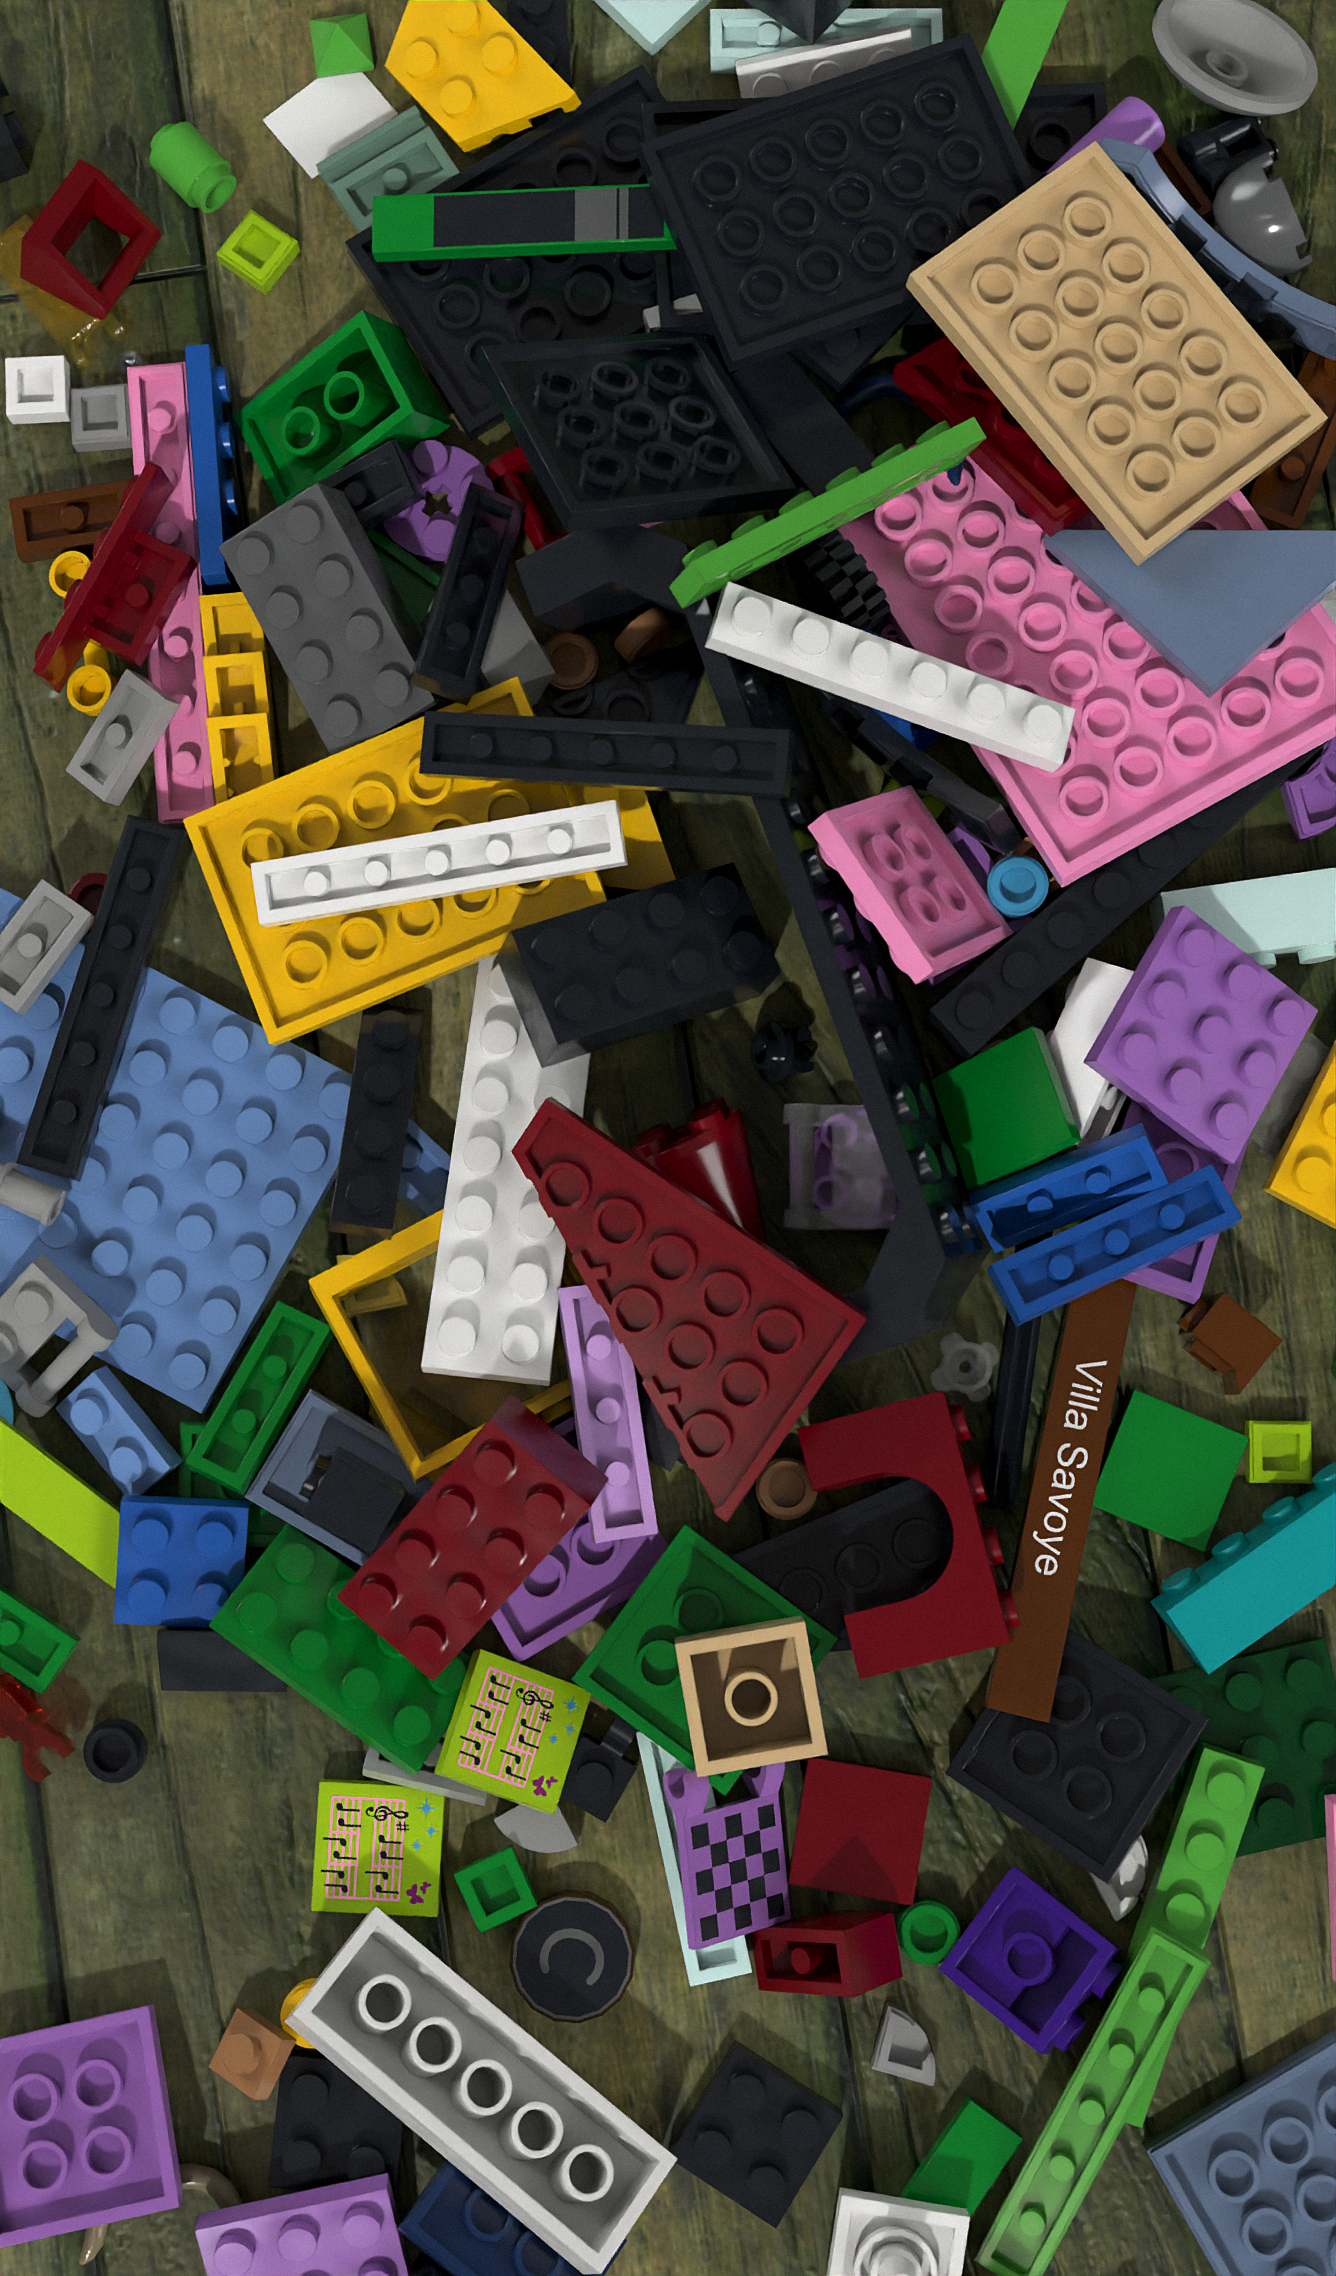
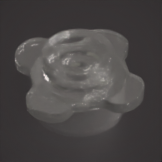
(979, 1357)

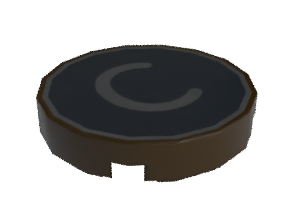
(572, 1956)

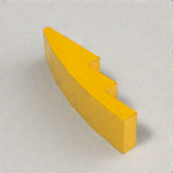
(237, 696)

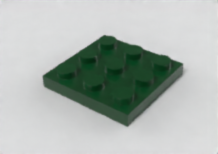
(1277, 1711)

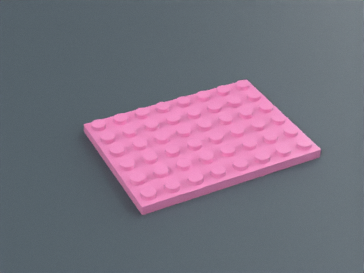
(1144, 741)

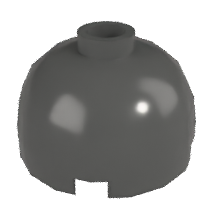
(1260, 218)

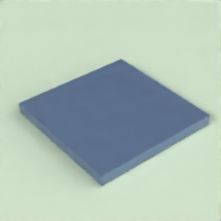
(1261, 2169)

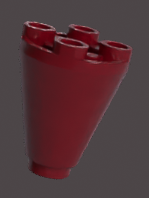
(709, 1160)

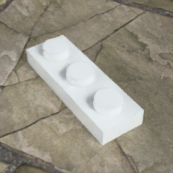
(810, 64)

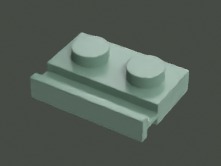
(390, 160)

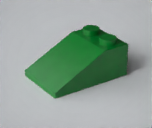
(340, 406)

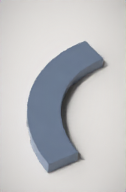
(1239, 278)

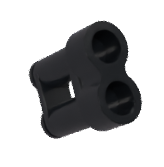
(1206, 155)

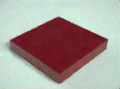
(859, 1829)

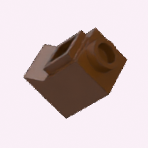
(1226, 1340)

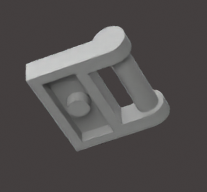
(30, 1316)

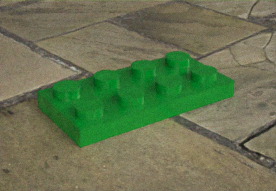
(311, 1641)

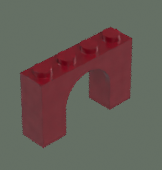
(965, 1605)

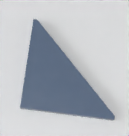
(1208, 594)

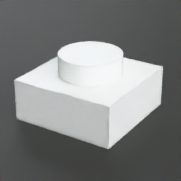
(37, 389)

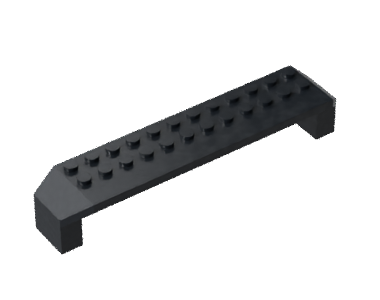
(935, 1237)

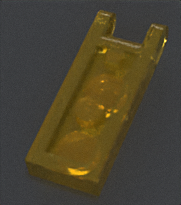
(61, 320)

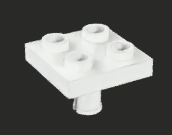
(896, 2237)

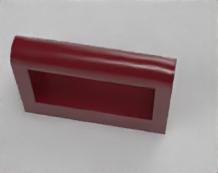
(80, 197)

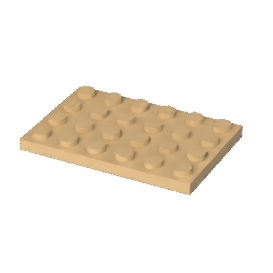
(1116, 352)

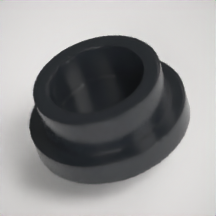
(115, 1750)

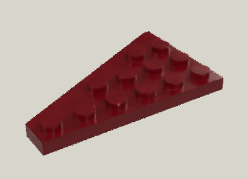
(705, 1309)

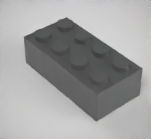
(331, 617)

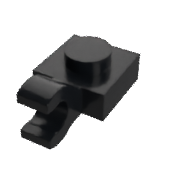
(600, 1770)

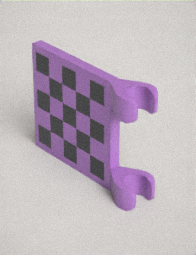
(729, 1855)

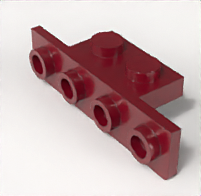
(124, 590)

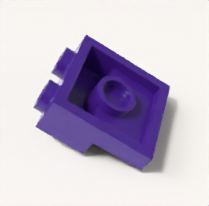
(1033, 1962)

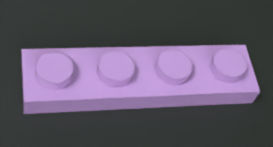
(607, 1418)

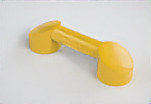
(93, 683)

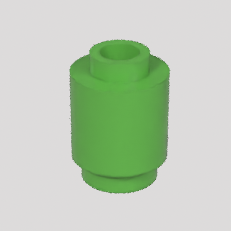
(192, 166)

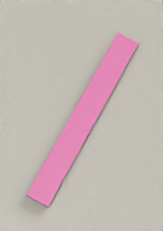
(175, 661)

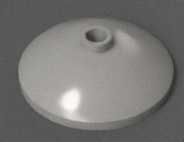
(1235, 55)

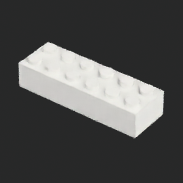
(482, 2092)

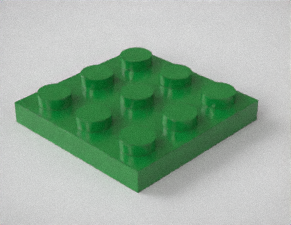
(683, 1594)

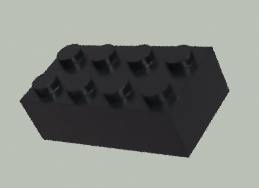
(637, 964)

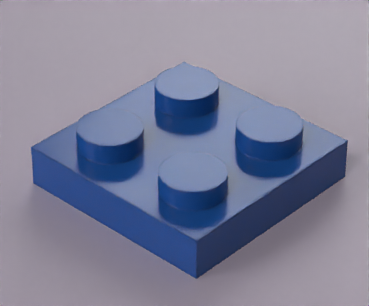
(178, 1559)

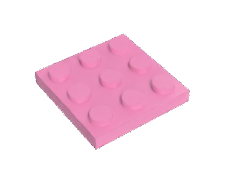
(909, 882)

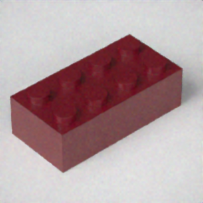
(473, 1537)

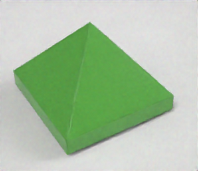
(341, 45)

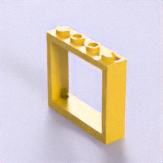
(373, 1266)

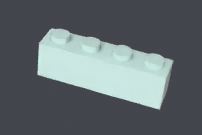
(1266, 914)

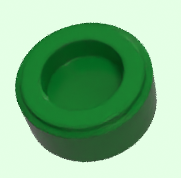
(927, 1930)

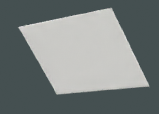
(328, 117)

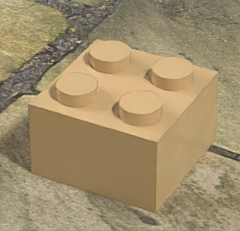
(750, 1696)

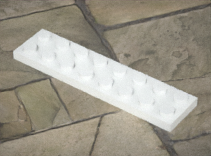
(497, 1247)

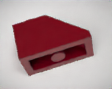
(828, 1953)

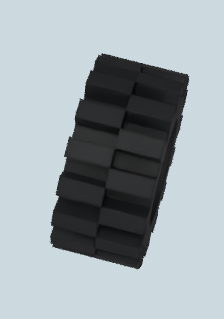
(838, 582)

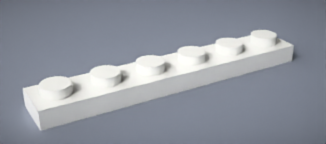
(890, 677)
(439, 863)

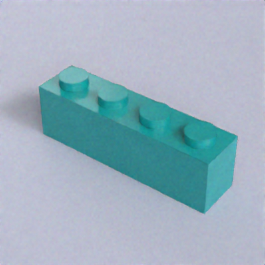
(1255, 1577)

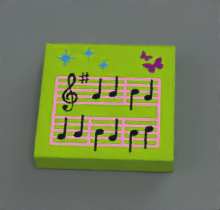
(513, 1732)
(377, 1848)

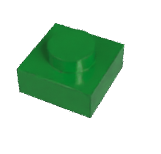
(496, 1888)

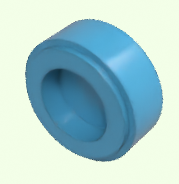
(1017, 886)

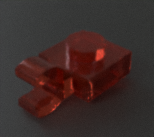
(26, 1722)

